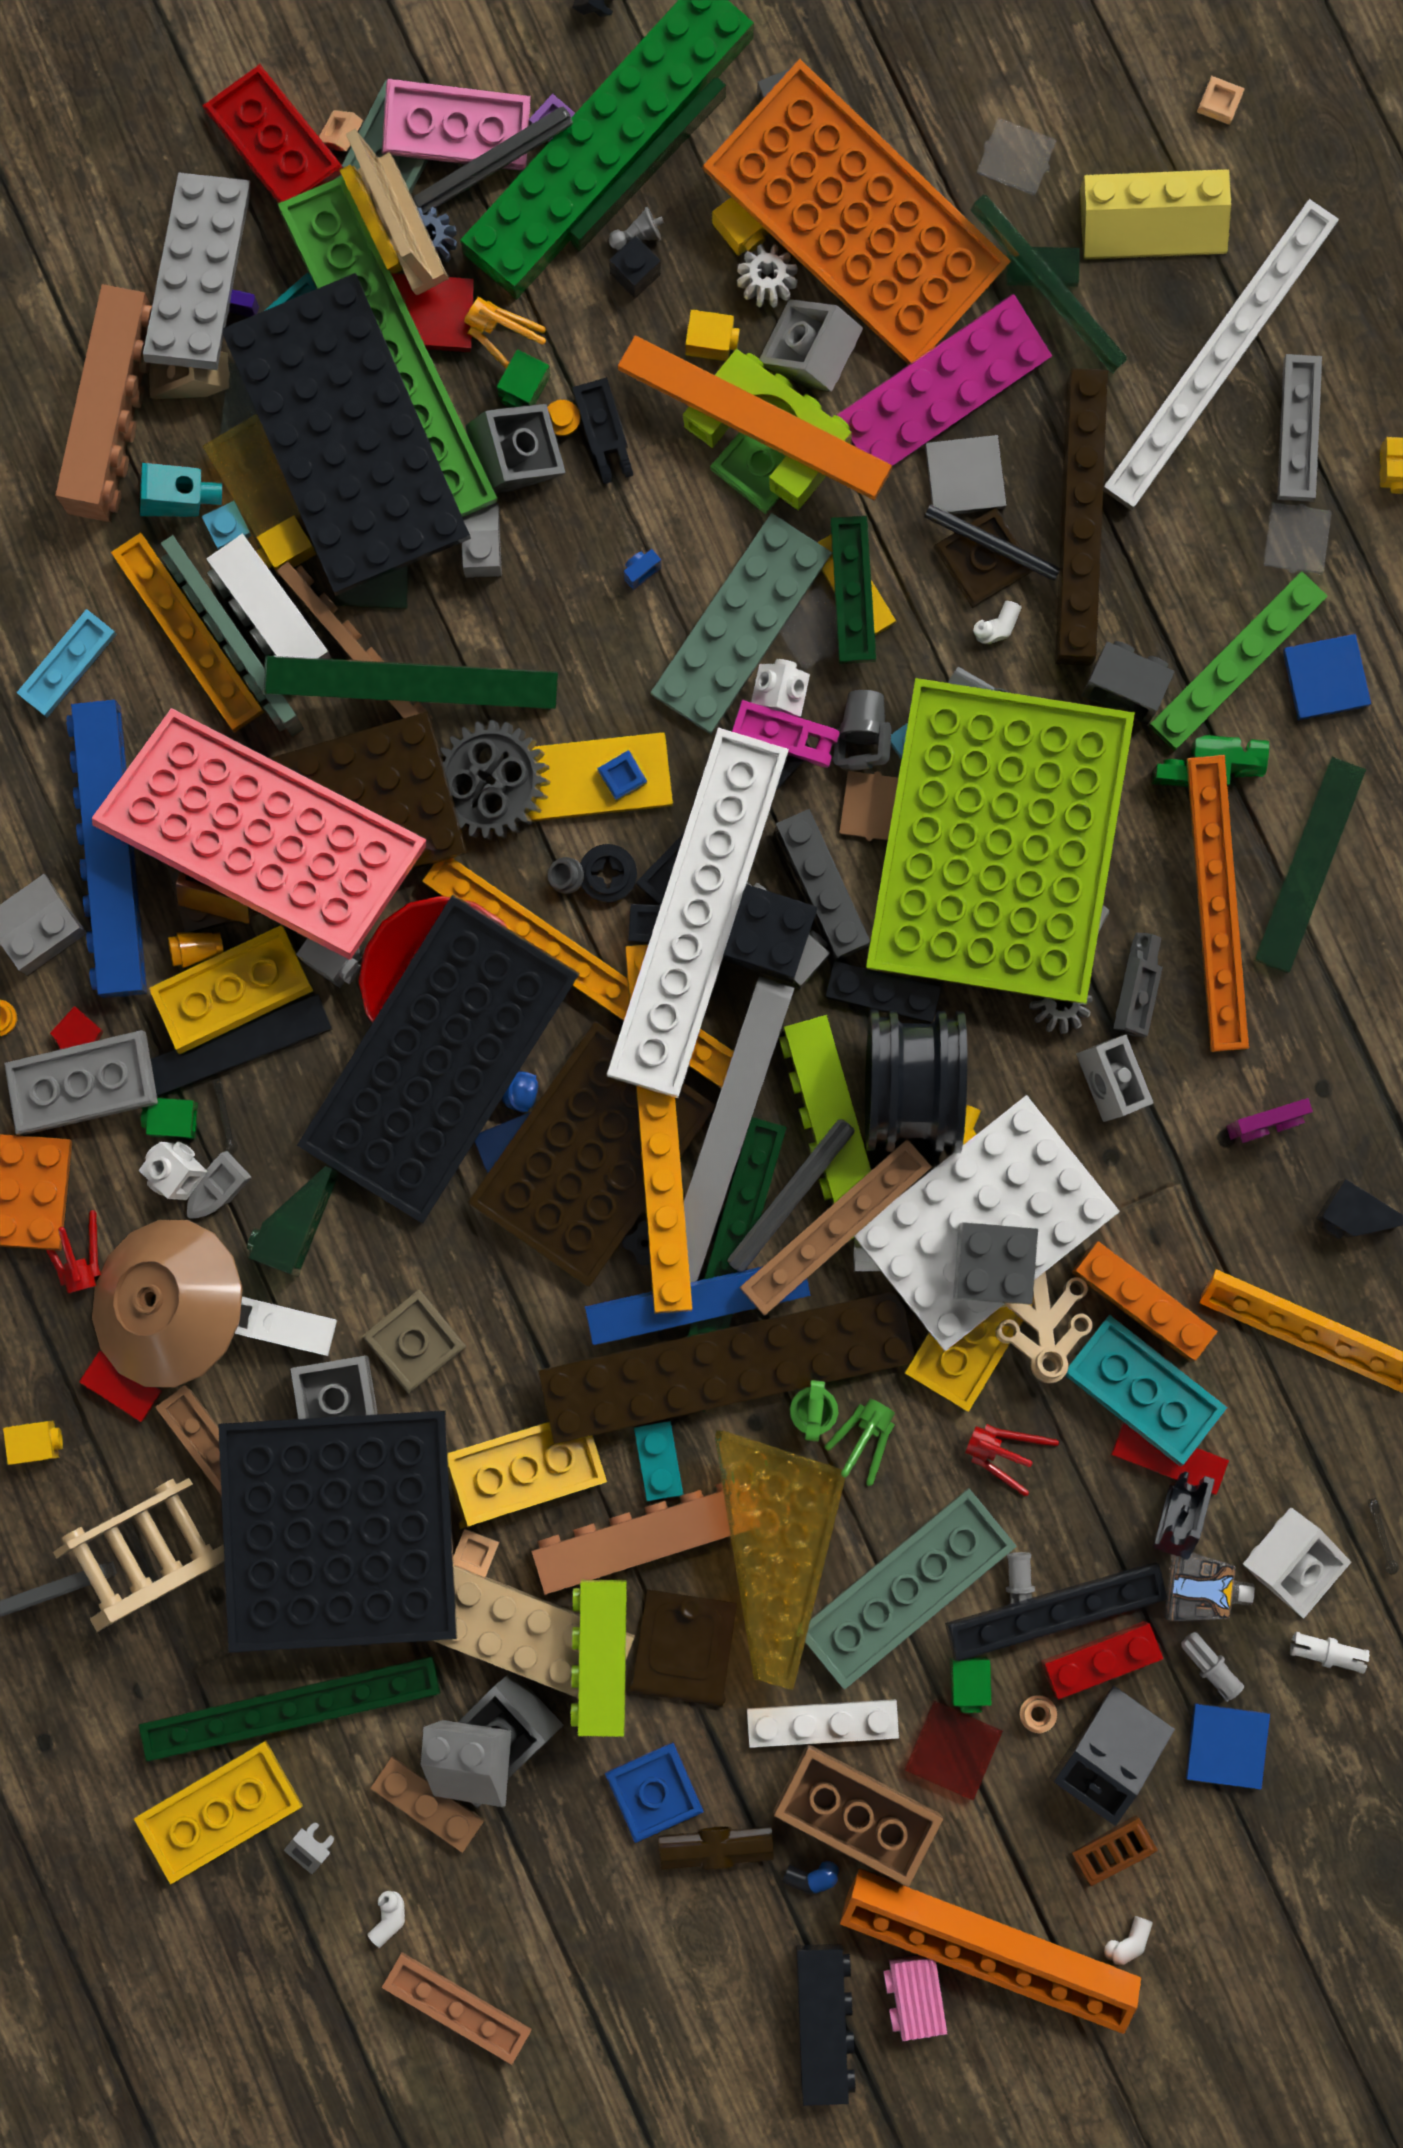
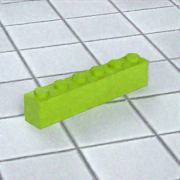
(825, 1100)

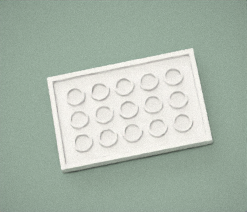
(1004, 1176)

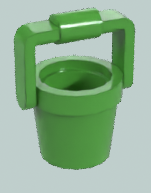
(814, 1410)

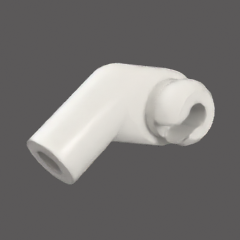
(999, 628)

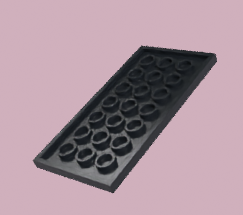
(345, 434)
(438, 1058)

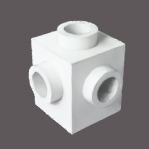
(781, 687)
(172, 1170)

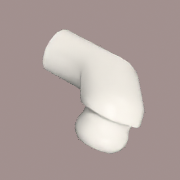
(391, 1918)
(1131, 1947)

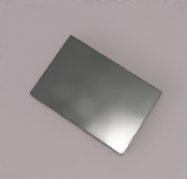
(51, 1590)

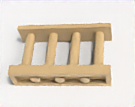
(142, 1588)

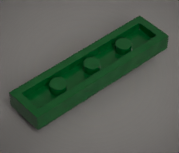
(853, 589)

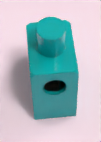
(161, 491)

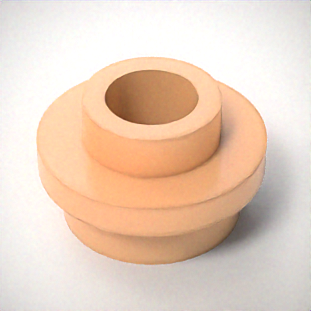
(1049, 1718)

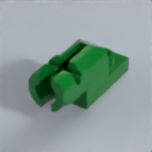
(1238, 762)

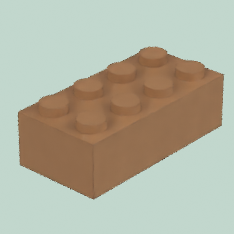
(858, 1815)

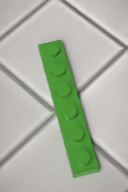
(1238, 661)

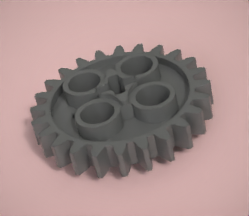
(516, 796)

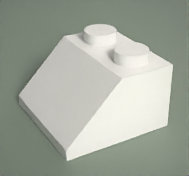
(1297, 1562)

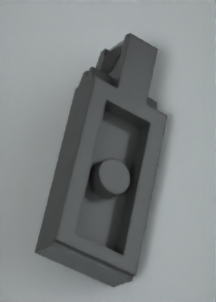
(1139, 986)

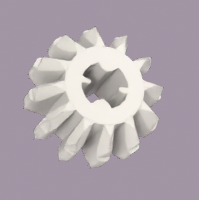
(766, 287)

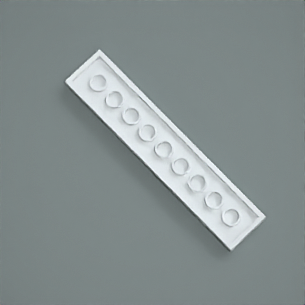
(697, 913)

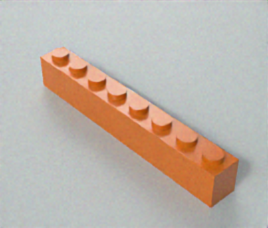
(991, 1951)

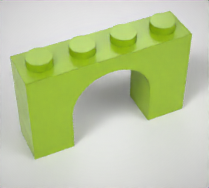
(790, 479)

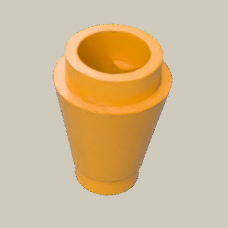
(192, 948)

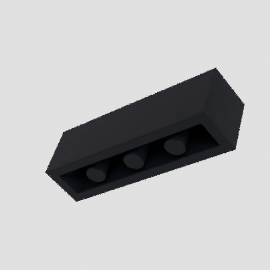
(823, 2024)

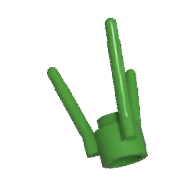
(874, 1419)

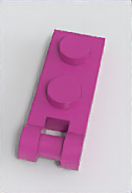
(786, 732)

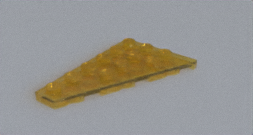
(780, 1534)

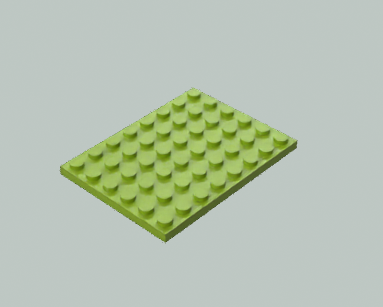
(1000, 841)

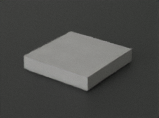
(966, 475)

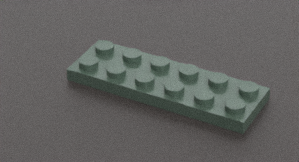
(741, 623)
(224, 629)
(907, 1588)

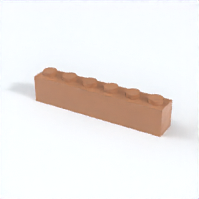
(631, 1540)

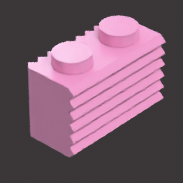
(917, 1997)

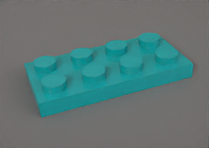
(1145, 1390)

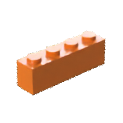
(1144, 1301)

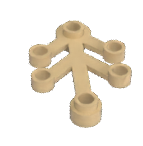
(1044, 1321)

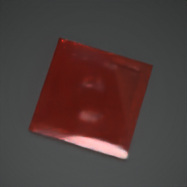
(953, 1750)

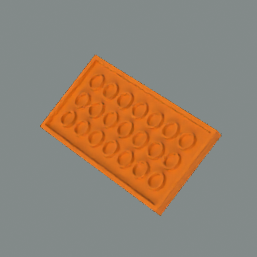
(855, 213)

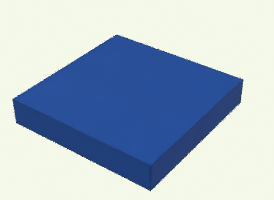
(1326, 677)
(1227, 1746)
(654, 1792)

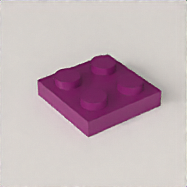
(1282, 1117)

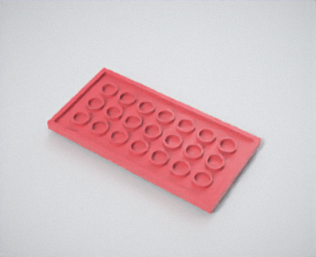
(260, 833)

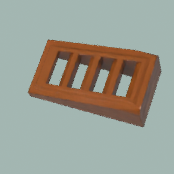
(1133, 1824)

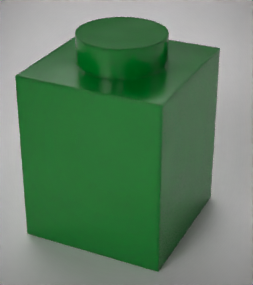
(523, 380)
(170, 1119)
(970, 1684)

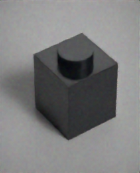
(635, 267)

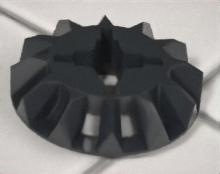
(620, 861)

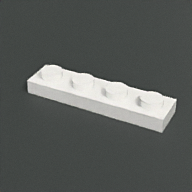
(822, 1723)

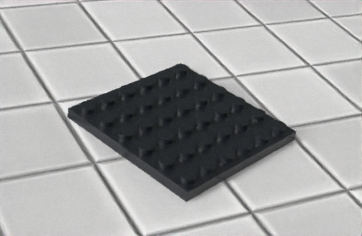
(337, 1531)

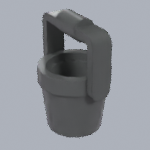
(864, 725)

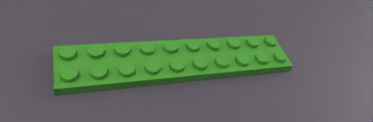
(338, 244)

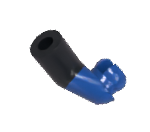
(812, 1882)

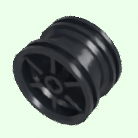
(915, 1081)

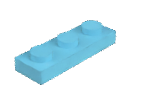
(66, 663)

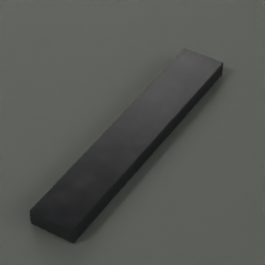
(241, 1045)
(1056, 1611)

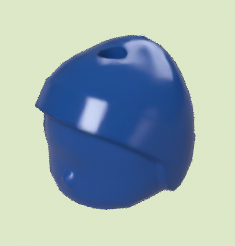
(521, 1092)

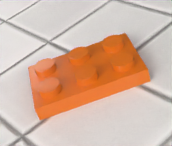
(33, 1190)

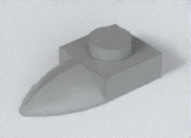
(218, 1186)

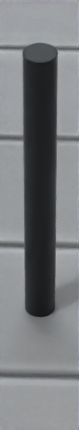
(992, 542)

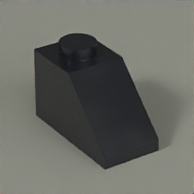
(1356, 1212)

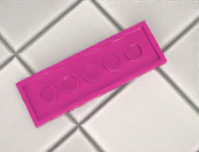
(946, 383)

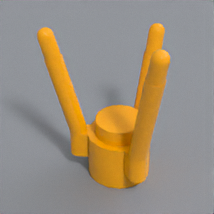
(486, 315)

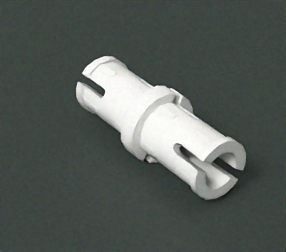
(1329, 1652)

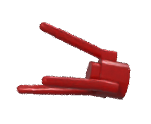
(77, 1273)
(985, 1446)

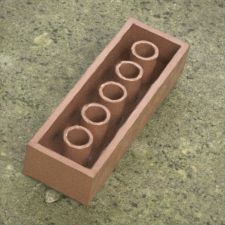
(106, 405)

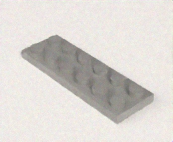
(197, 271)

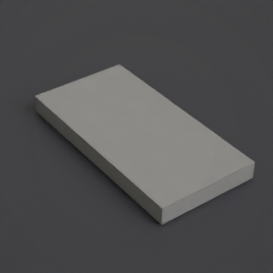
(81, 1083)

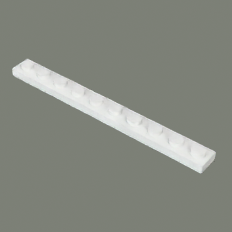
(1220, 354)

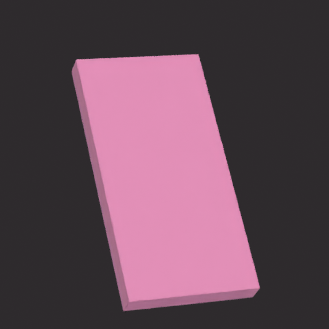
(450, 121)

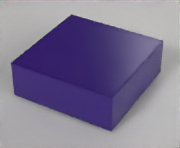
(243, 304)

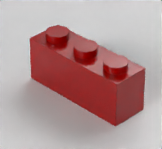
(1101, 1660)

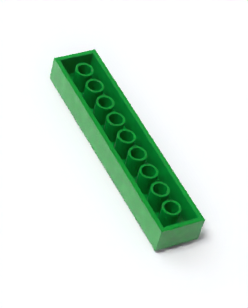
(607, 136)

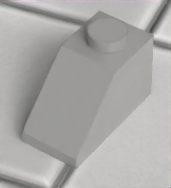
(483, 550)

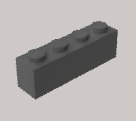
(822, 885)

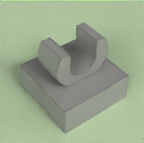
(307, 1850)

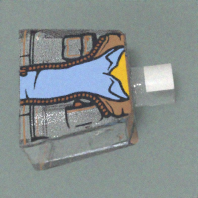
(1203, 1589)

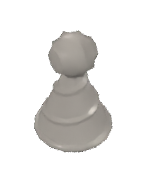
(643, 227)

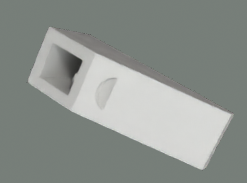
(286, 1326)

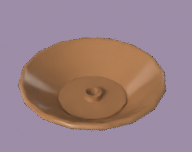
(193, 1307)

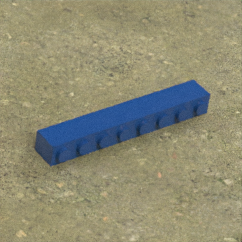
(108, 861)

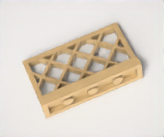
(399, 216)

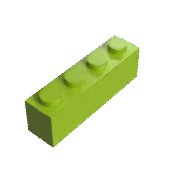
(601, 1658)

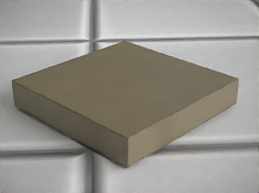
(414, 1341)

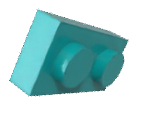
(658, 1461)

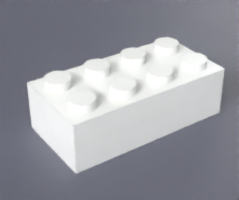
(262, 602)

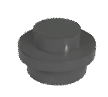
(566, 875)

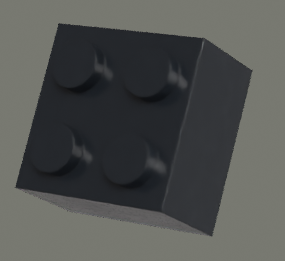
(769, 933)

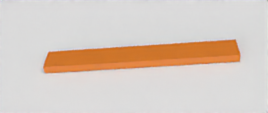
(755, 417)
(1217, 903)

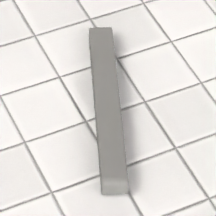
(733, 1116)

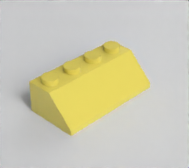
(1155, 214)

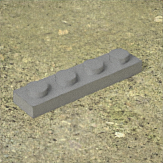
(1299, 427)

